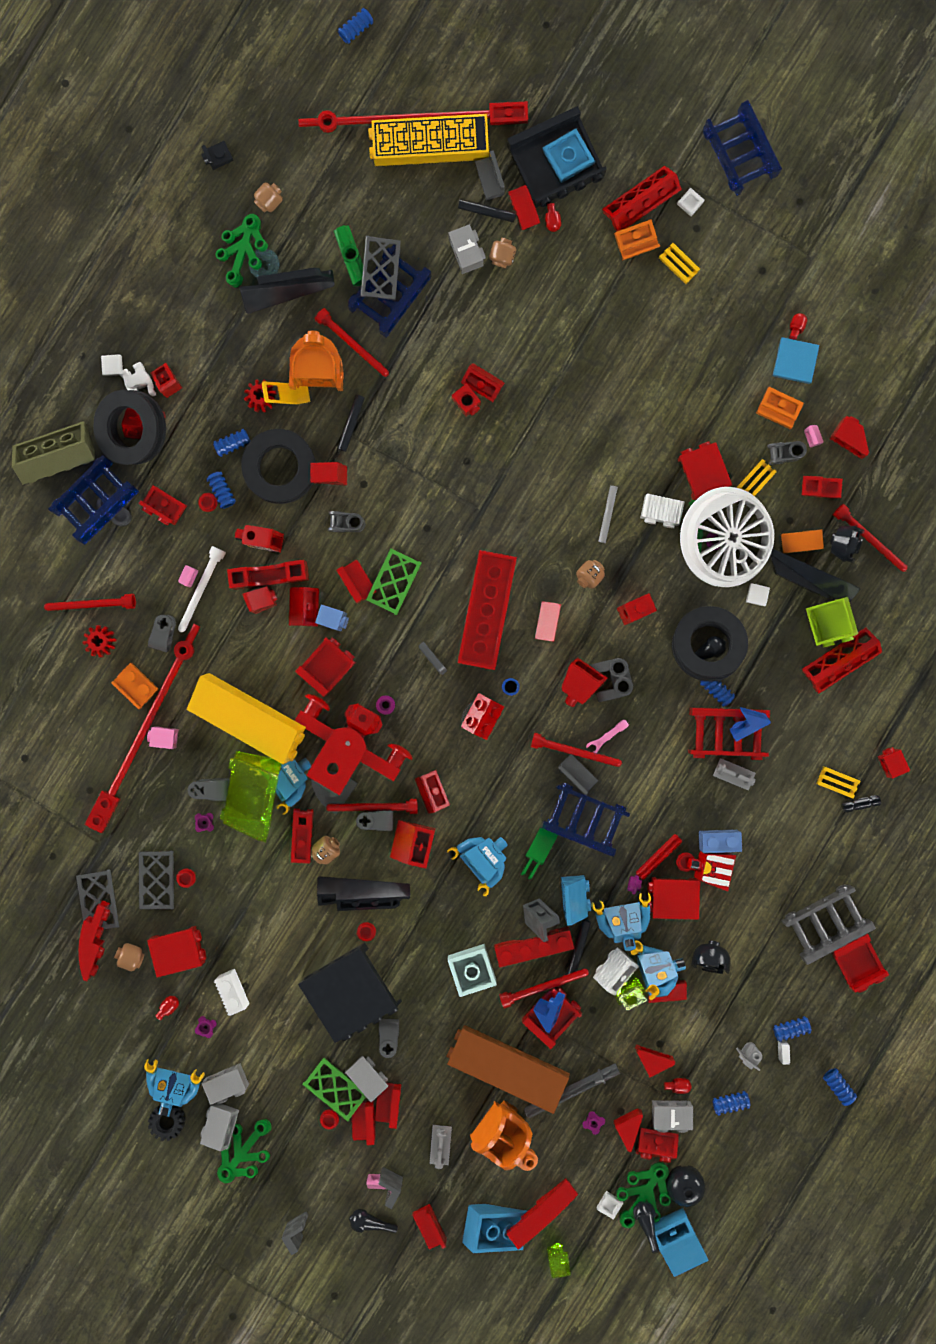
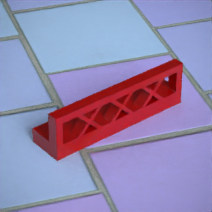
(644, 200)
(850, 662)

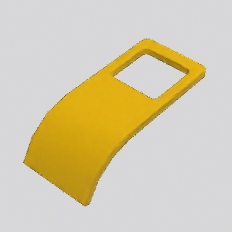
(286, 395)

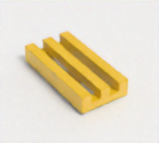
(683, 257)
(766, 468)
(853, 788)

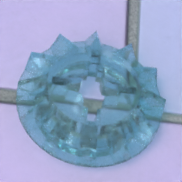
(273, 265)

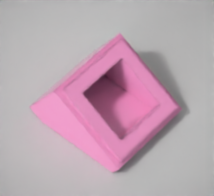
(813, 435)
(188, 576)
(372, 1181)

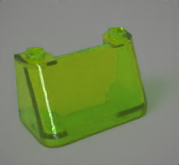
(251, 794)

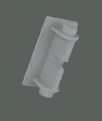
(734, 774)
(750, 1055)
(440, 1145)

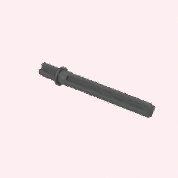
(579, 1087)

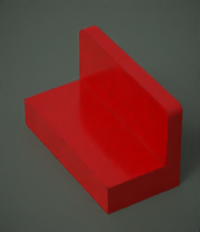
(356, 581)
(303, 606)
(388, 1105)
(364, 1123)
(430, 1227)

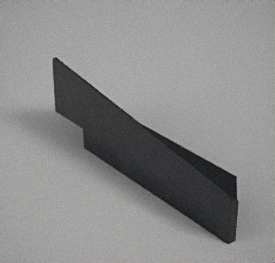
(285, 286)
(811, 577)
(360, 894)

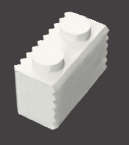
(662, 510)
(615, 971)
(231, 992)

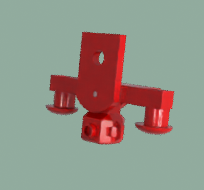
(347, 745)

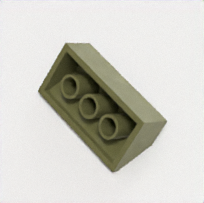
(52, 453)

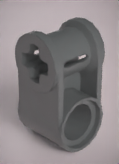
(782, 452)
(342, 522)
(162, 635)
(379, 820)
(388, 1035)

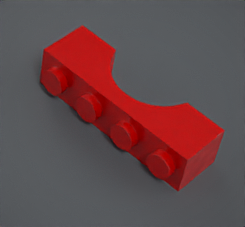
(268, 575)
(518, 951)

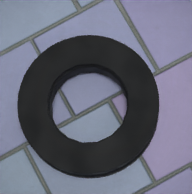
(106, 427)
(252, 460)
(711, 617)

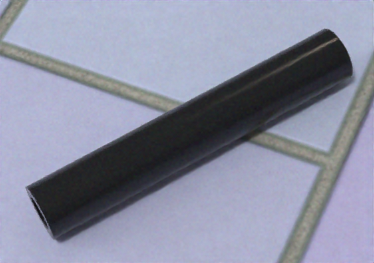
(486, 210)
(351, 422)
(579, 946)

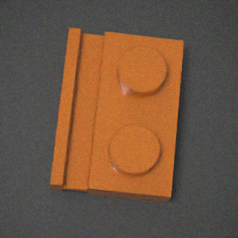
(636, 239)
(779, 408)
(135, 686)

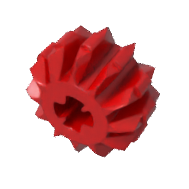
(253, 399)
(101, 648)

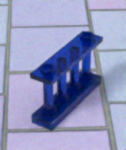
(753, 132)
(397, 308)
(106, 512)
(588, 837)

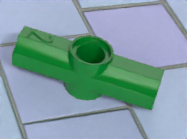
(347, 245)

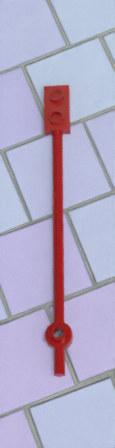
(499, 114)
(108, 801)

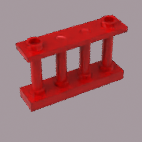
(719, 715)

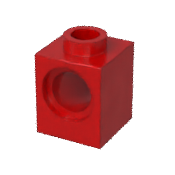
(466, 392)
(893, 762)

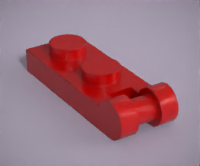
(302, 836)

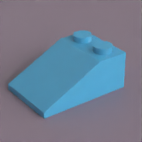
(574, 898)
(487, 1228)

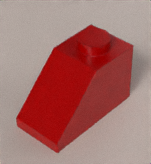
(851, 436)
(260, 599)

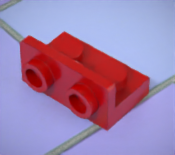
(657, 1144)

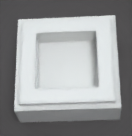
(690, 202)
(111, 365)
(757, 594)
(784, 1052)
(609, 1205)

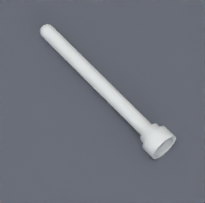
(215, 556)

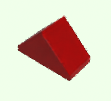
(165, 380)
(328, 473)
(653, 1060)
(628, 1127)

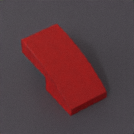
(524, 207)
(822, 487)

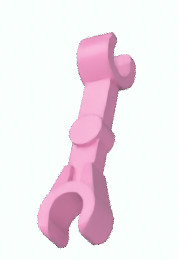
(607, 736)

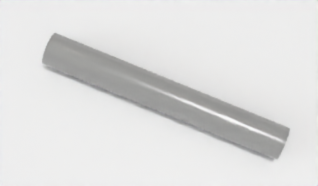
(608, 513)

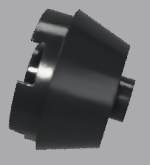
(846, 542)

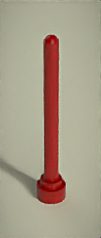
(323, 317)
(843, 513)
(127, 601)
(539, 741)
(410, 806)
(508, 999)

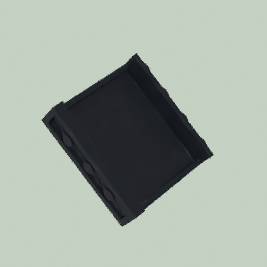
(534, 166)
(348, 994)

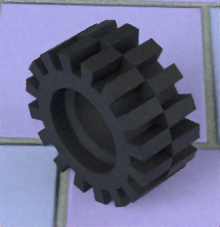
(166, 1133)

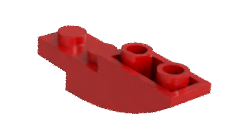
(90, 943)

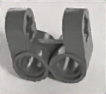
(616, 679)
(214, 789)

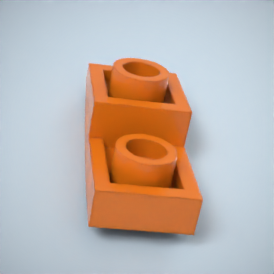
(802, 541)

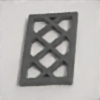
(394, 259)
(143, 870)
(109, 889)

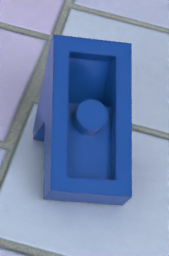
(753, 722)
(549, 1011)

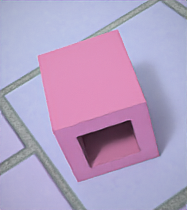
(163, 737)

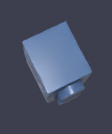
(332, 618)
(720, 841)

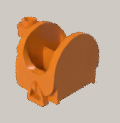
(315, 363)
(505, 1138)

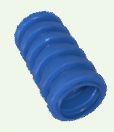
(355, 26)
(231, 443)
(221, 490)
(517, 686)
(719, 691)
(792, 1029)
(840, 1087)
(731, 1103)

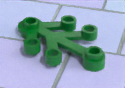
(242, 247)
(241, 1153)
(645, 1191)

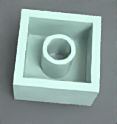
(472, 970)

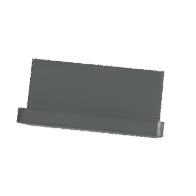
(490, 177)
(578, 774)
(539, 918)
(393, 1183)
(292, 1234)

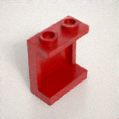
(704, 469)
(326, 666)
(674, 898)
(177, 951)
(860, 964)
(569, 1012)

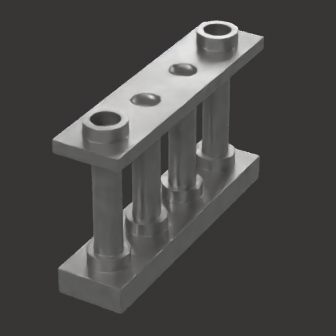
(844, 934)

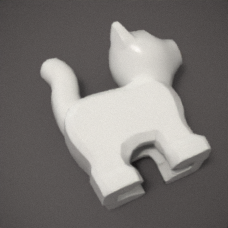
(138, 380)

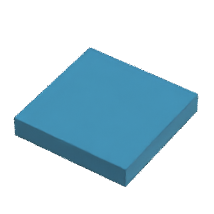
(568, 155)
(796, 360)

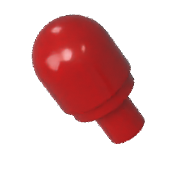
(552, 218)
(797, 325)
(167, 1007)
(678, 1086)

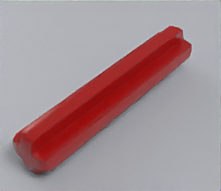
(659, 856)

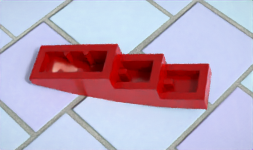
(540, 1215)

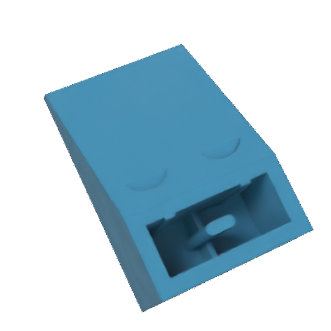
(679, 1242)

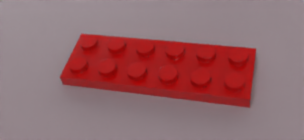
(487, 610)

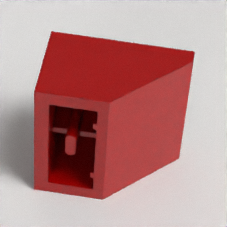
(412, 843)

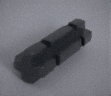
(861, 803)

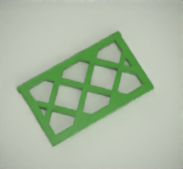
(377, 584)
(320, 1093)

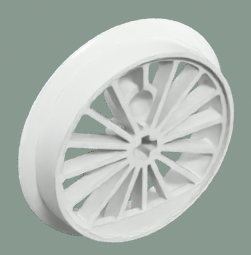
(702, 509)

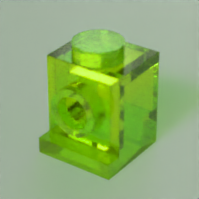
(631, 994)
(558, 1261)

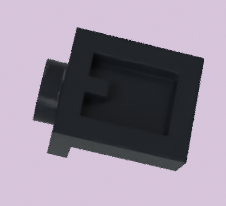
(216, 155)

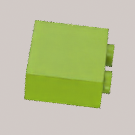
(832, 622)

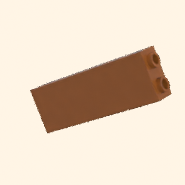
(508, 1068)

